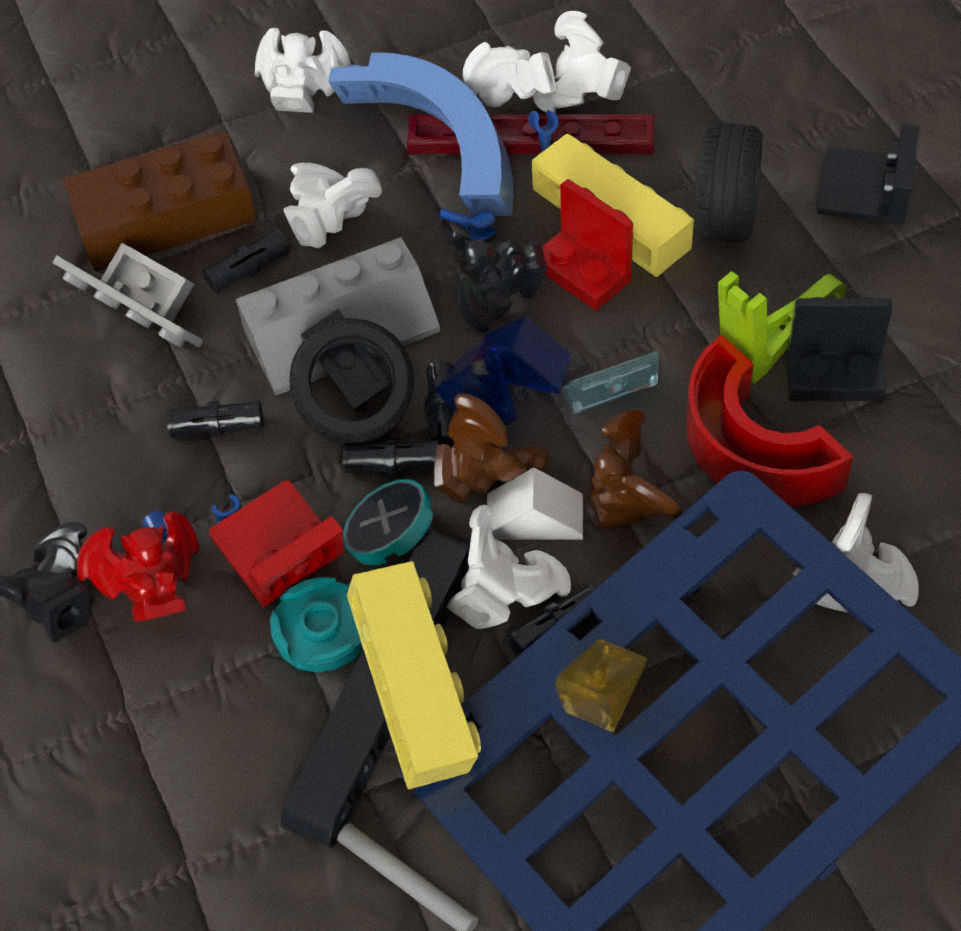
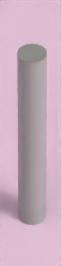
(407, 879)

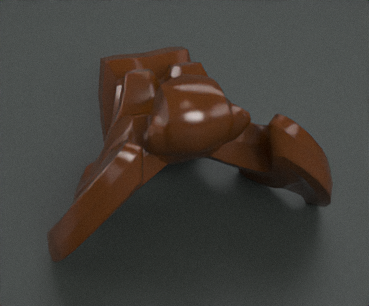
(474, 458)
(618, 493)

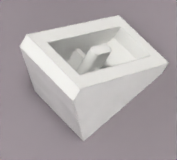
(536, 509)

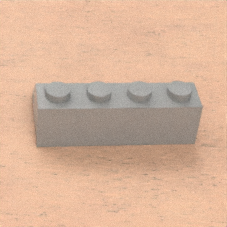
(370, 285)

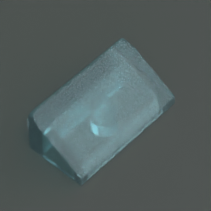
(612, 383)

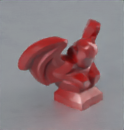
(147, 568)

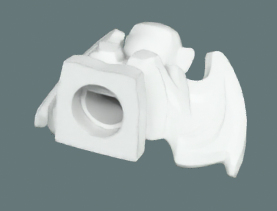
(582, 66)
(505, 71)
(298, 73)
(327, 199)
(889, 571)
(499, 580)

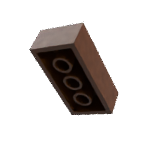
(160, 198)

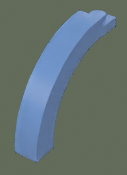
(425, 86)

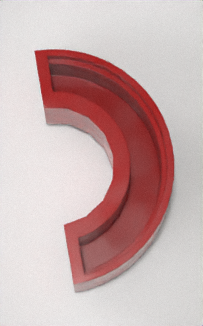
(725, 440)

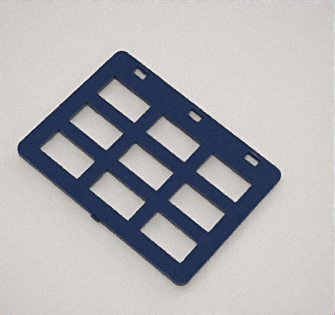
(630, 604)

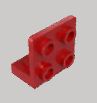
(592, 249)
(277, 542)

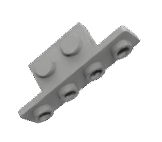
(143, 286)

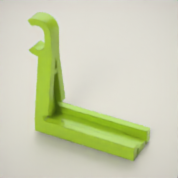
(754, 332)

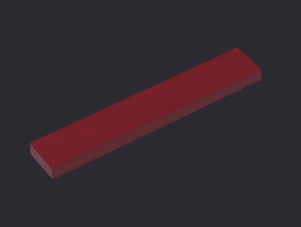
(600, 131)

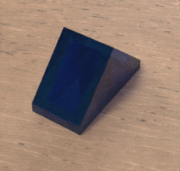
(530, 356)
(481, 376)

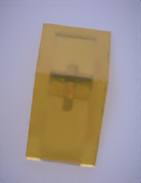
(600, 683)

